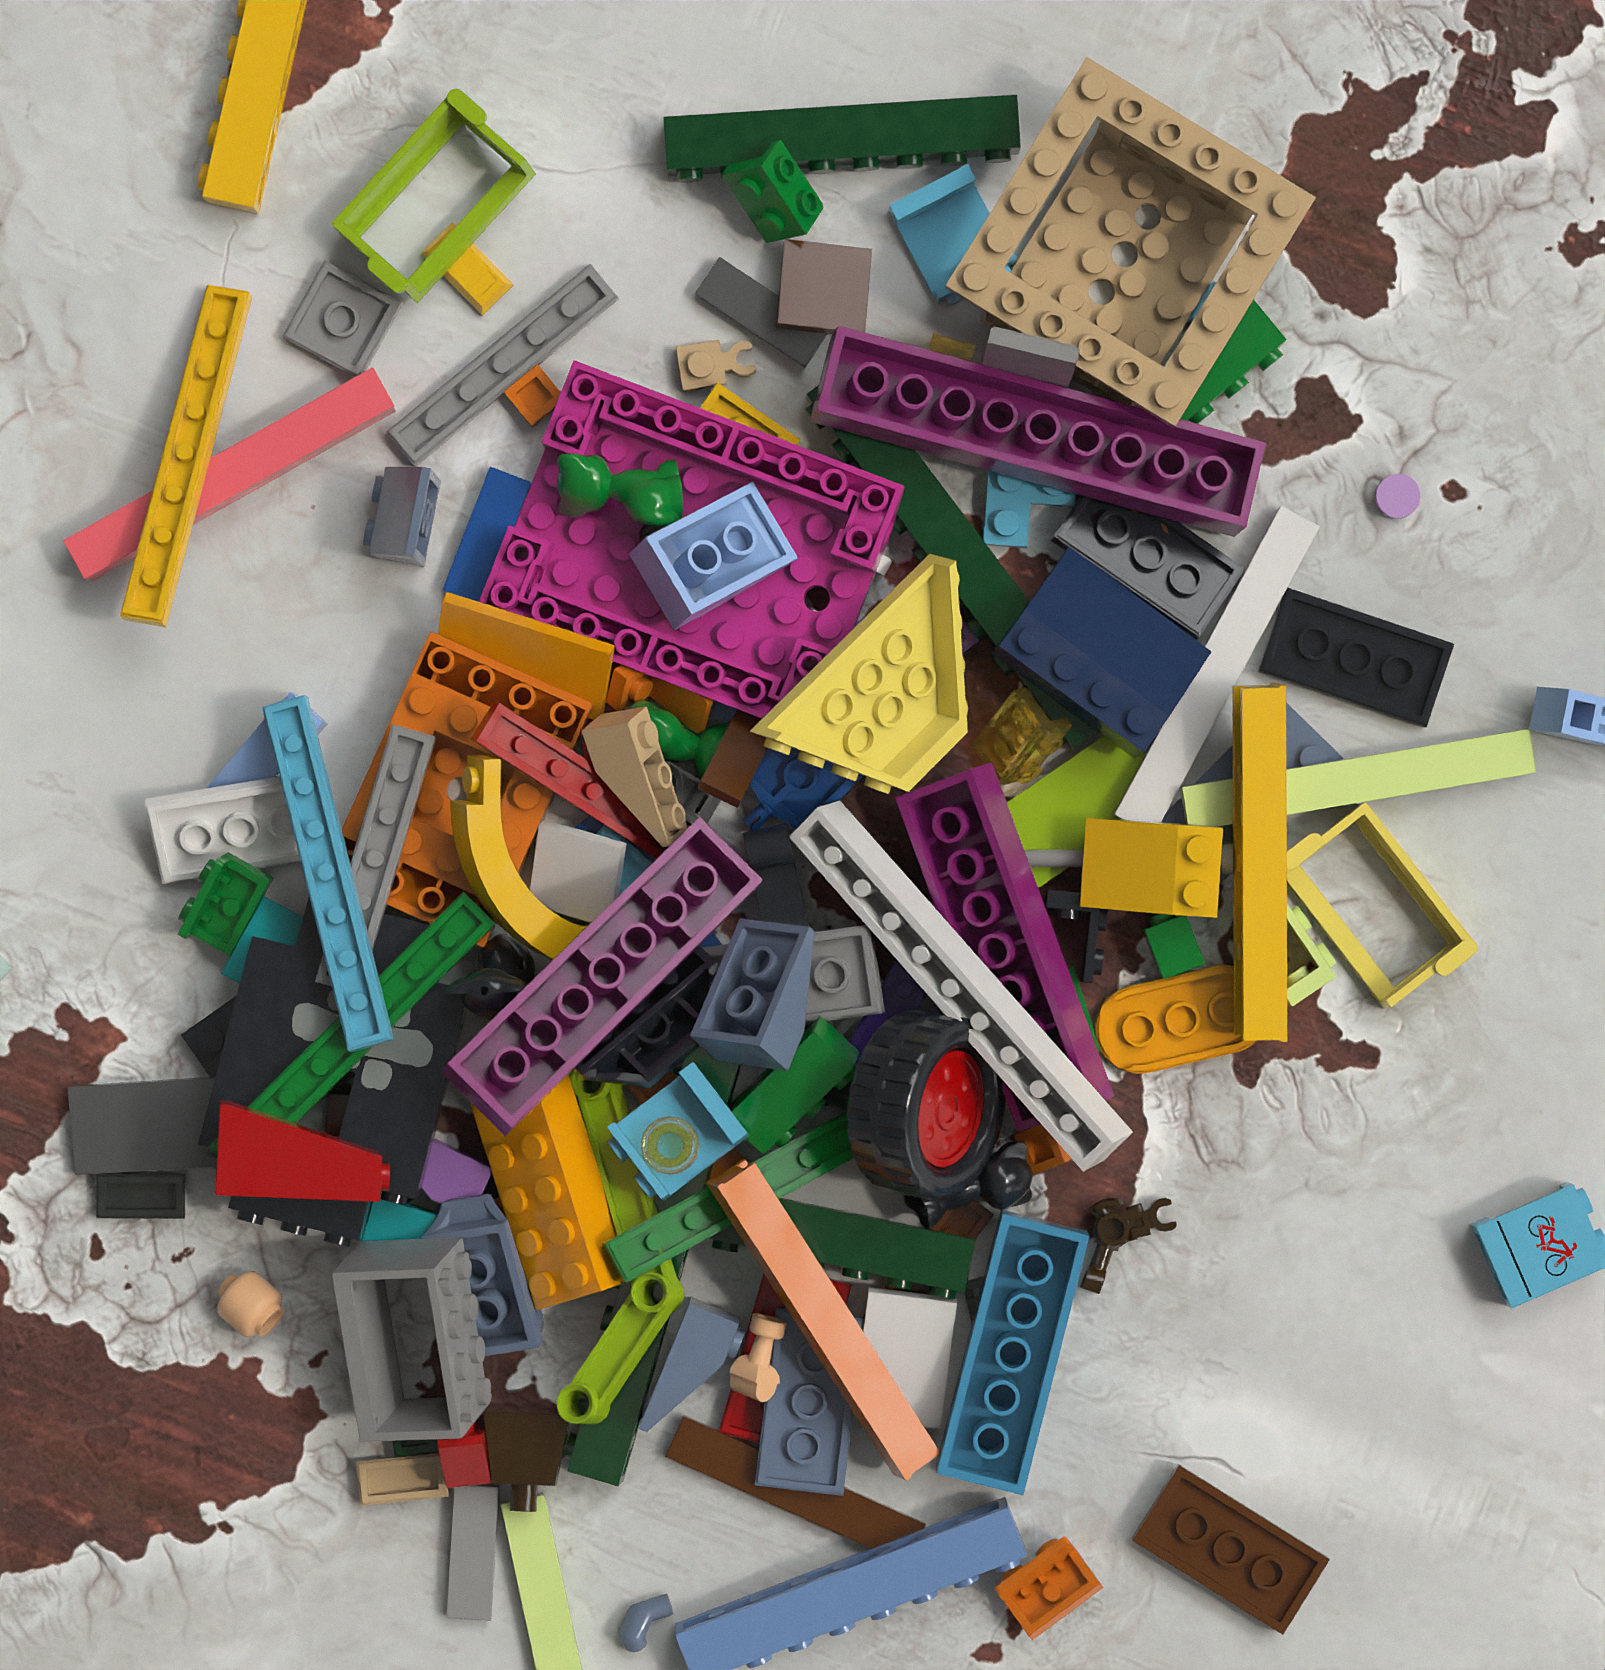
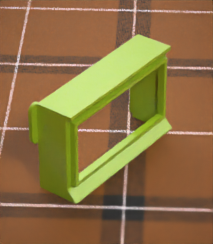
(402, 169)

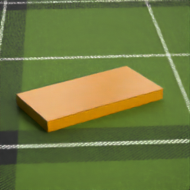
(531, 646)

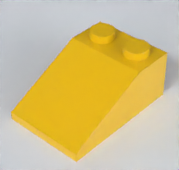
(1151, 867)

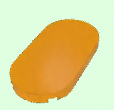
(1170, 1021)

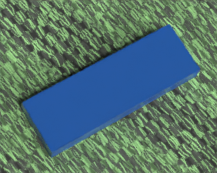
(494, 511)

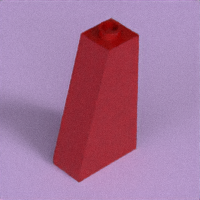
(287, 1160)

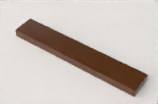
(736, 1465)

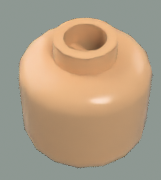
(249, 1304)

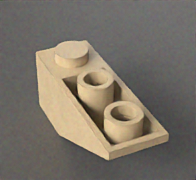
(632, 765)

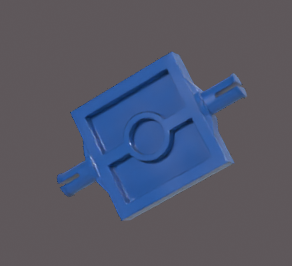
(793, 789)

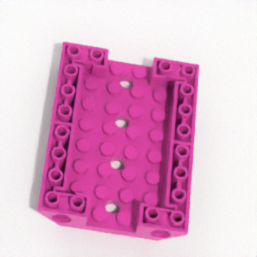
(584, 580)

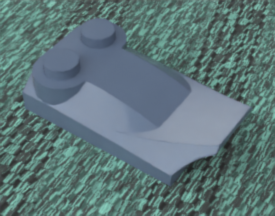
(497, 1279)

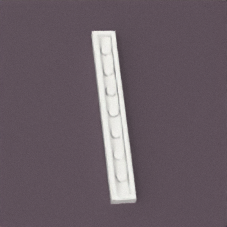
(1231, 647)

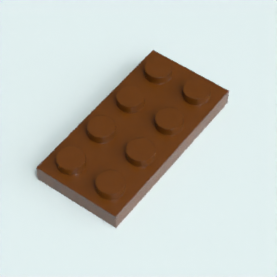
(1230, 1549)

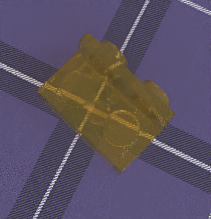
(1020, 738)

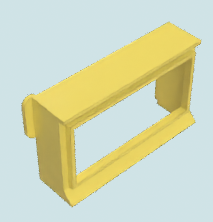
(1459, 942)

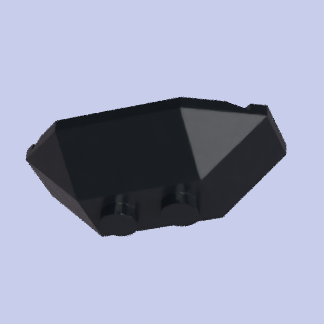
(657, 1030)

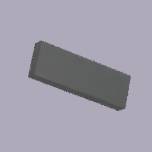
(756, 310)

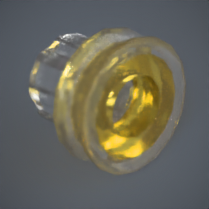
(653, 1139)

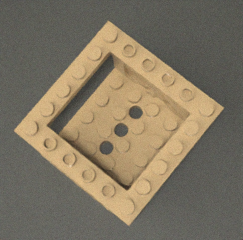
(1135, 160)

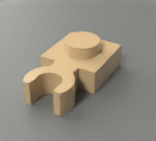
(705, 364)

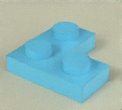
(1009, 508)

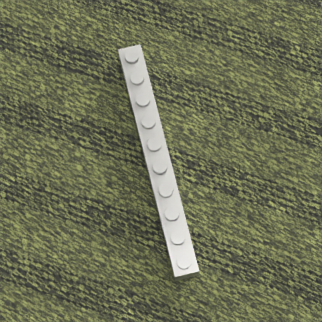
(961, 984)

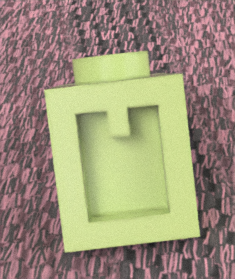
(1304, 981)

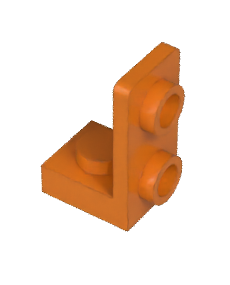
(632, 685)

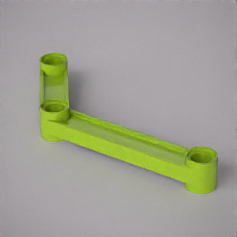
(639, 1316)

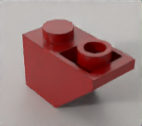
(466, 1458)

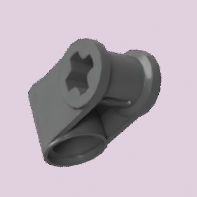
(690, 796)

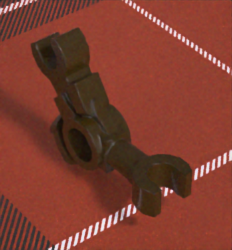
(1115, 1229)

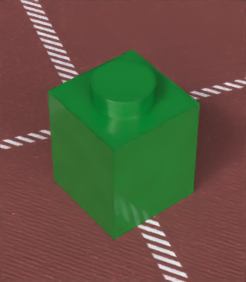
(1172, 944)

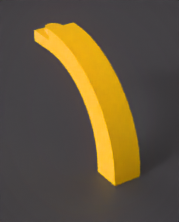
(490, 869)

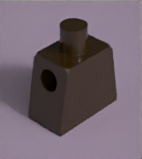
(525, 1453)

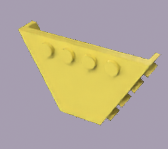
(888, 692)

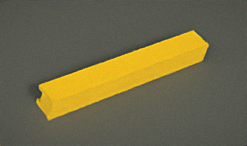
(1259, 862)

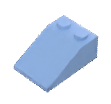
(712, 555)

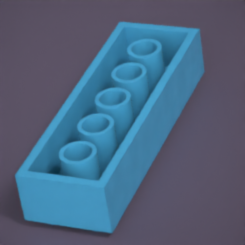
(1012, 1352)

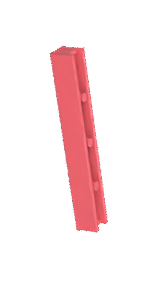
(243, 468)

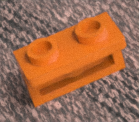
(1048, 1586)

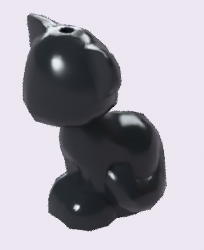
(502, 974)
(1001, 1184)

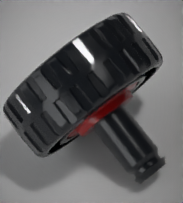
(922, 1106)

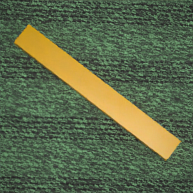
(186, 456)

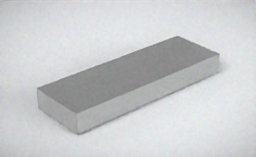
(473, 1552)

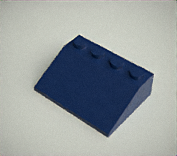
(1102, 653)

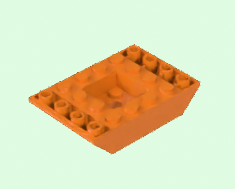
(448, 700)

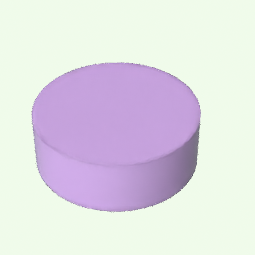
(1397, 496)

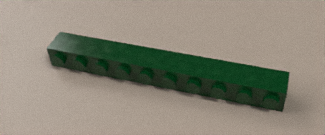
(944, 531)
(605, 1448)

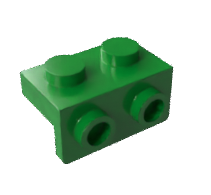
(774, 194)
(224, 903)

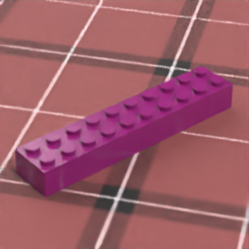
(1037, 431)

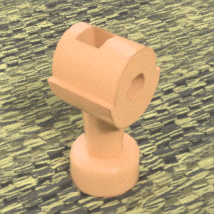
(753, 1373)

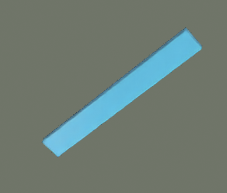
(328, 873)

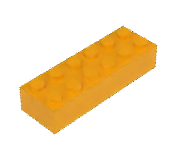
(553, 1199)

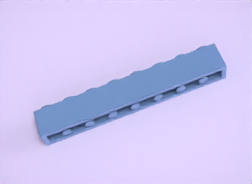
(853, 1590)

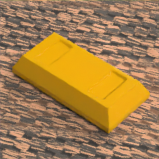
(473, 275)

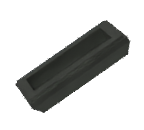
(140, 1196)

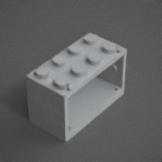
(371, 1345)

